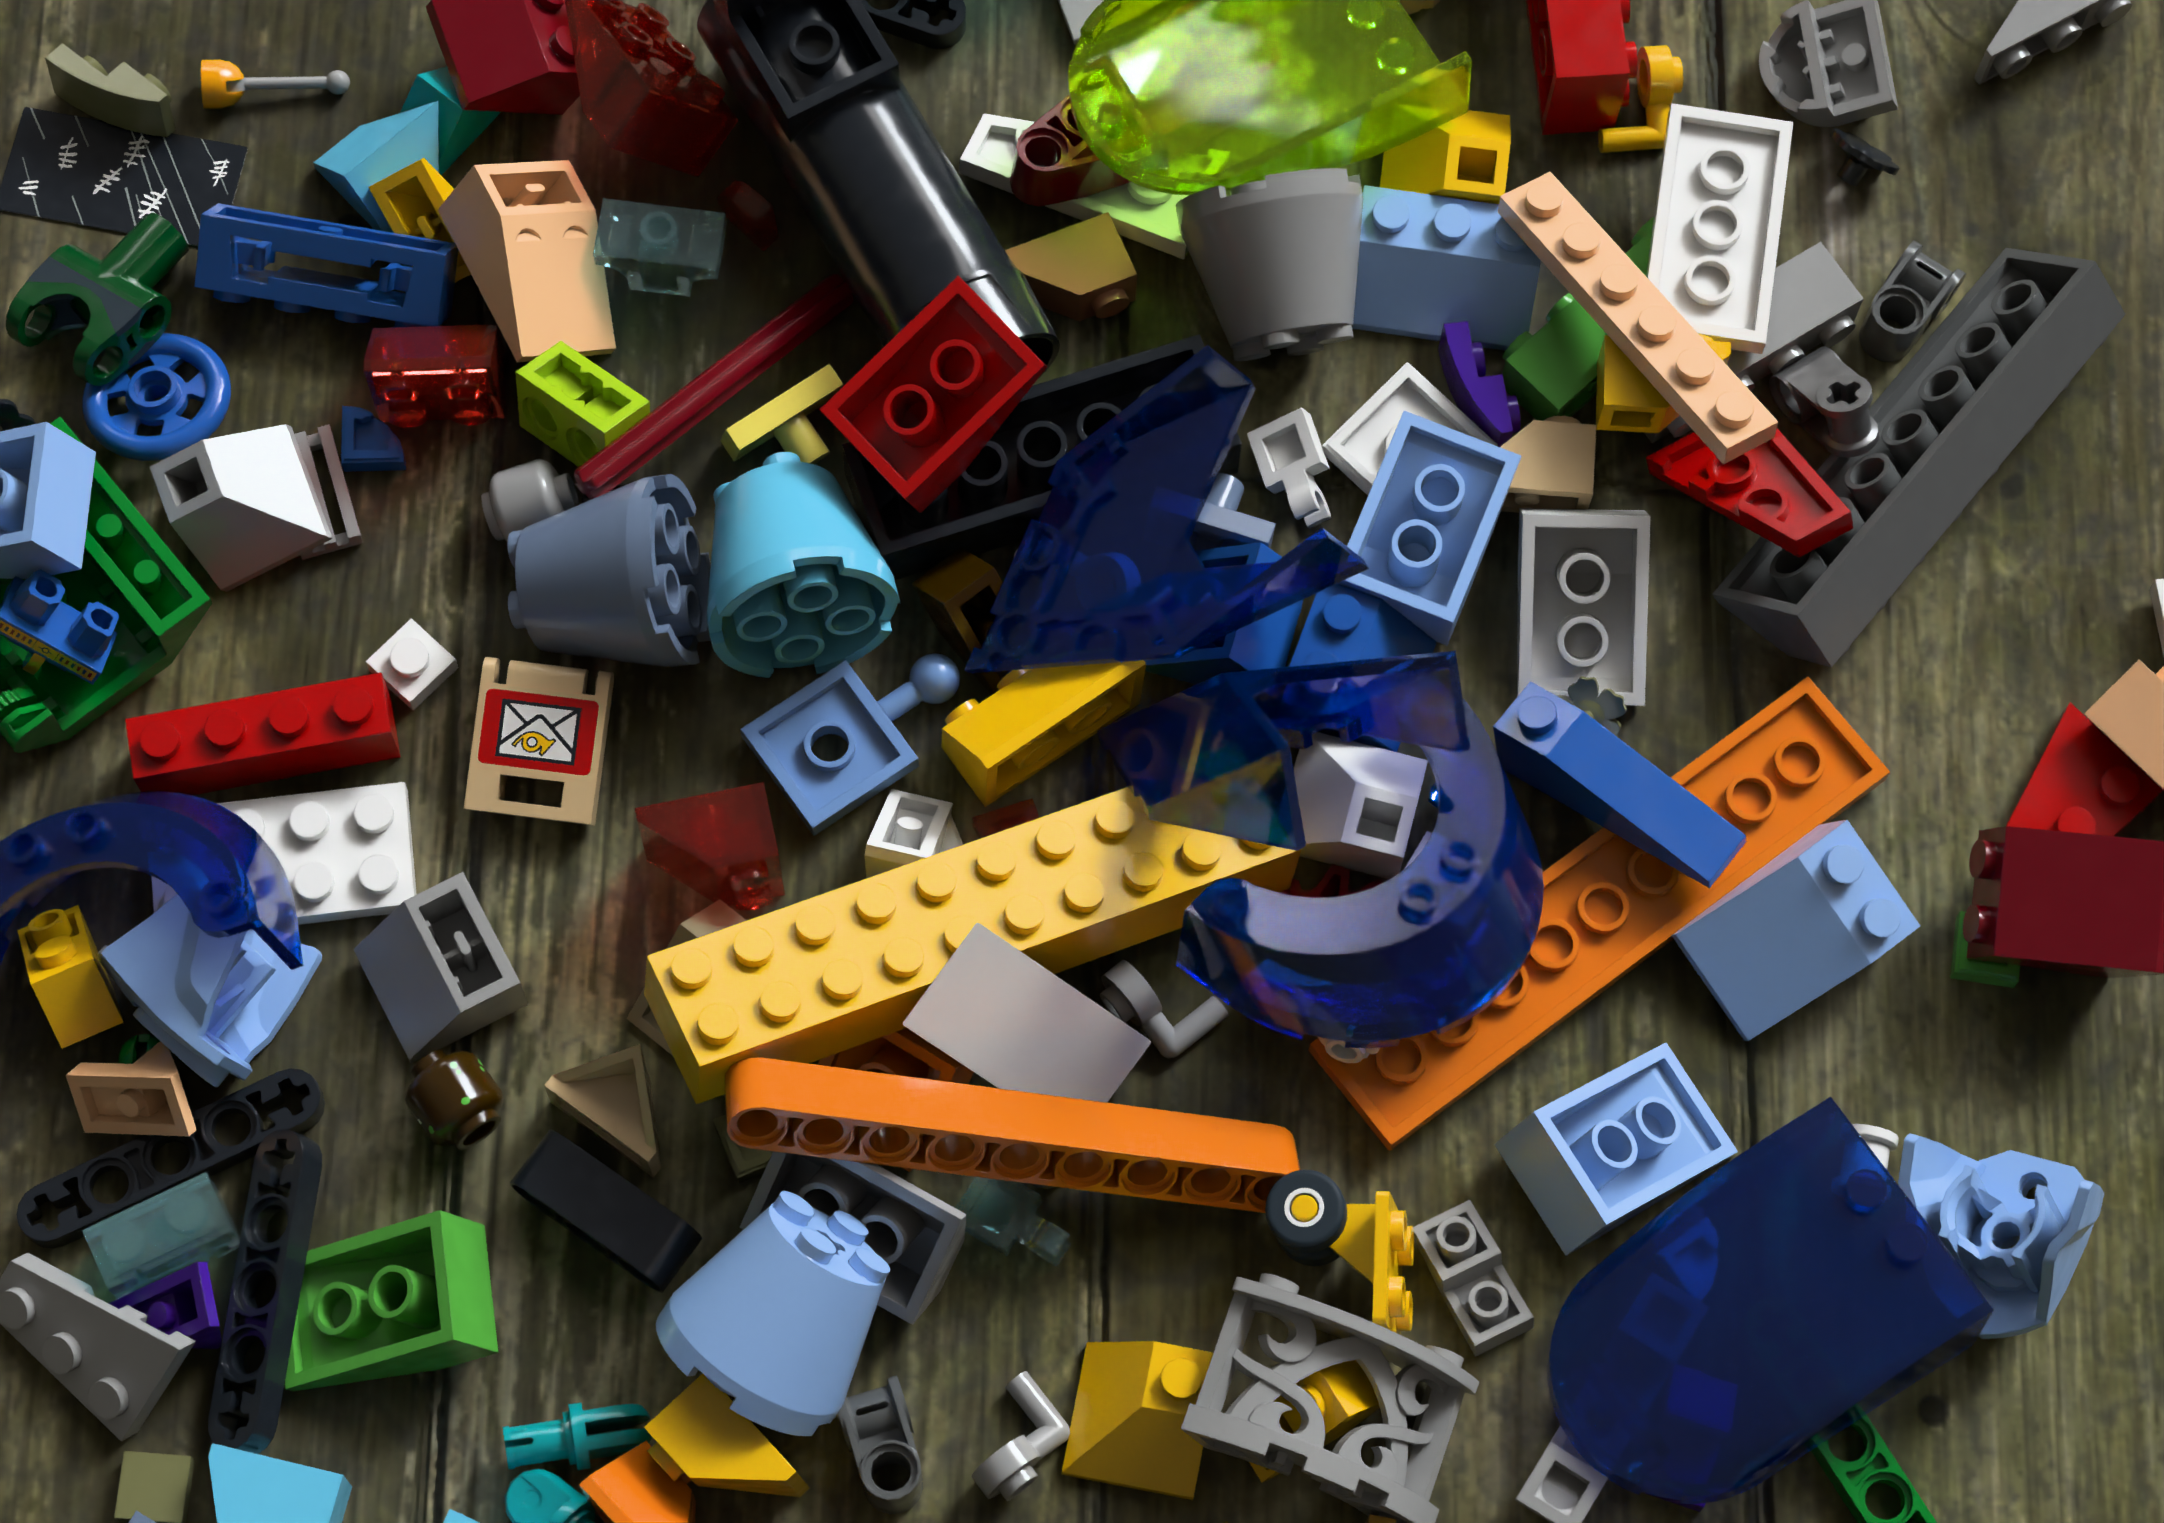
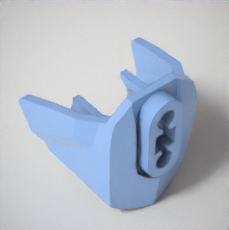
(206, 994)
(1984, 1209)

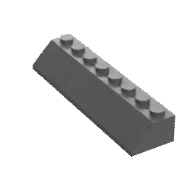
(1939, 441)

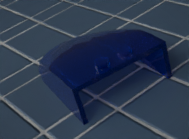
(1757, 1318)

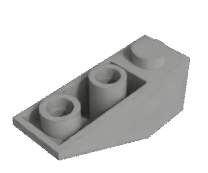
(2043, 26)

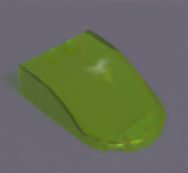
(1254, 87)

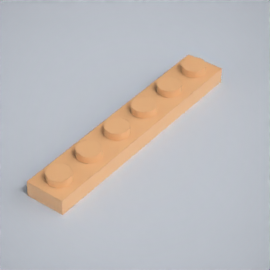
(1638, 318)

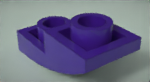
(1477, 395)

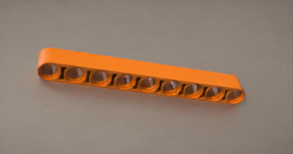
(1005, 1134)

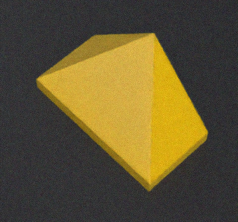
(412, 204)

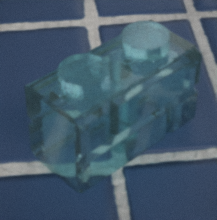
(162, 1235)

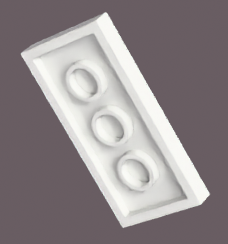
(1720, 221)
(339, 849)

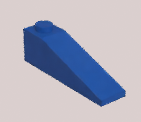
(1612, 784)

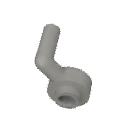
(1133, 999)
(1011, 1467)

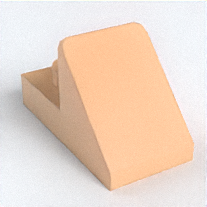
(132, 1097)

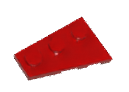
(1763, 490)

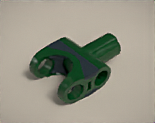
(104, 297)

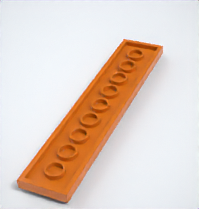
(1620, 905)

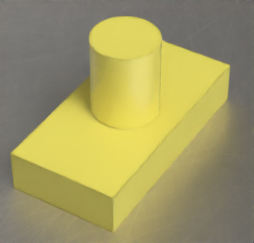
(787, 420)

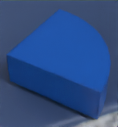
(368, 443)

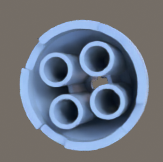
(780, 1315)

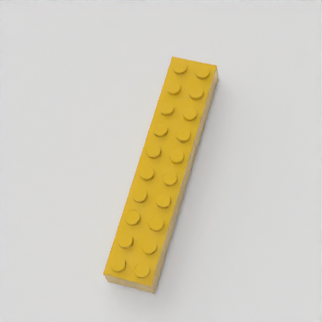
(867, 952)

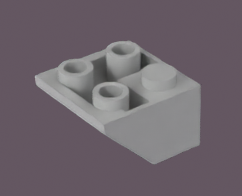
(242, 503)

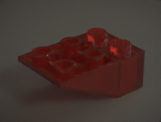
(644, 86)

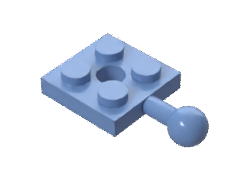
(844, 707)

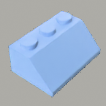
(1439, 264)

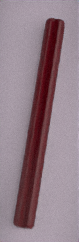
(713, 387)

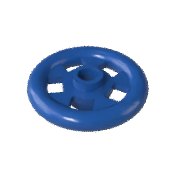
(209, 386)

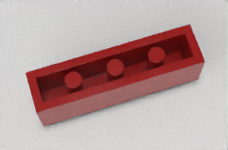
(264, 737)

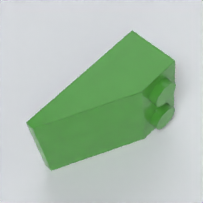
(394, 1303)

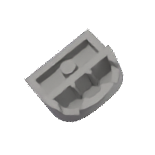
(1829, 63)

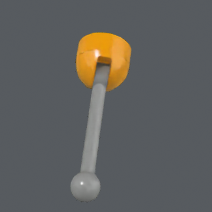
(225, 84)

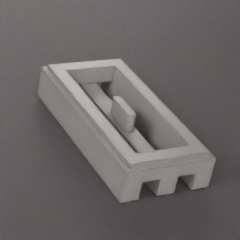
(325, 441)

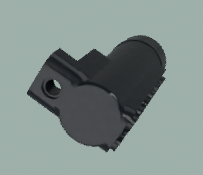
(865, 162)

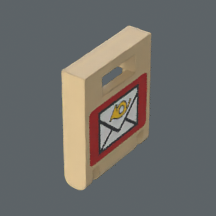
(539, 730)

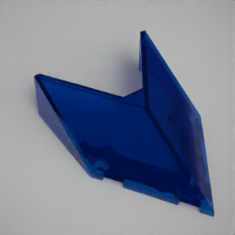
(1112, 553)
(1222, 747)

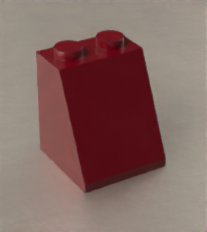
(2067, 902)

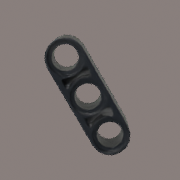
(606, 1211)

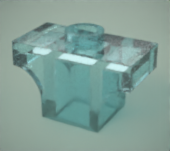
(659, 245)

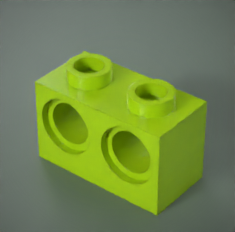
(575, 403)

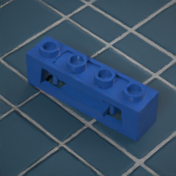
(227, 253)

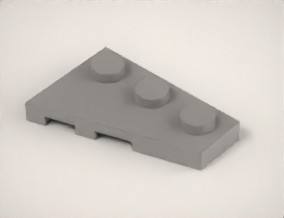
(91, 1347)

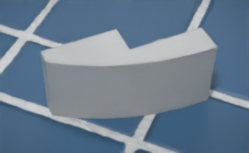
(1472, 1278)

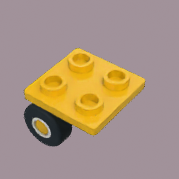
(1319, 1227)

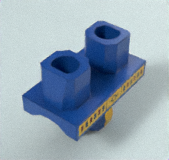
(55, 631)

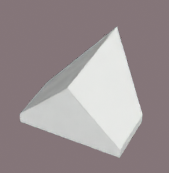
(909, 831)

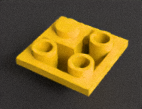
(1455, 160)

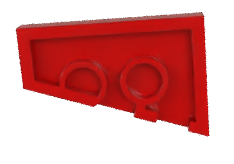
(2083, 783)

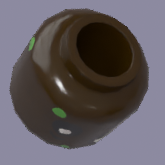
(454, 1099)

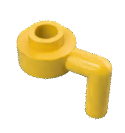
(1657, 81)

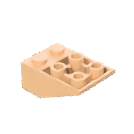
(530, 252)

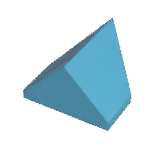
(377, 152)

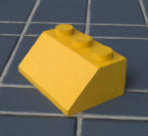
(1036, 721)

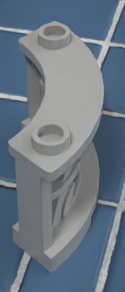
(1402, 1471)

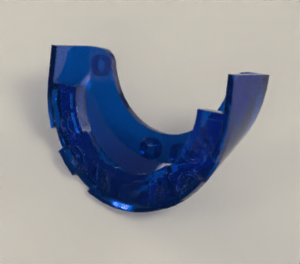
(188, 842)
(1395, 956)

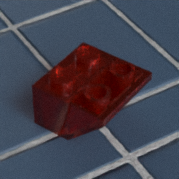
(436, 374)

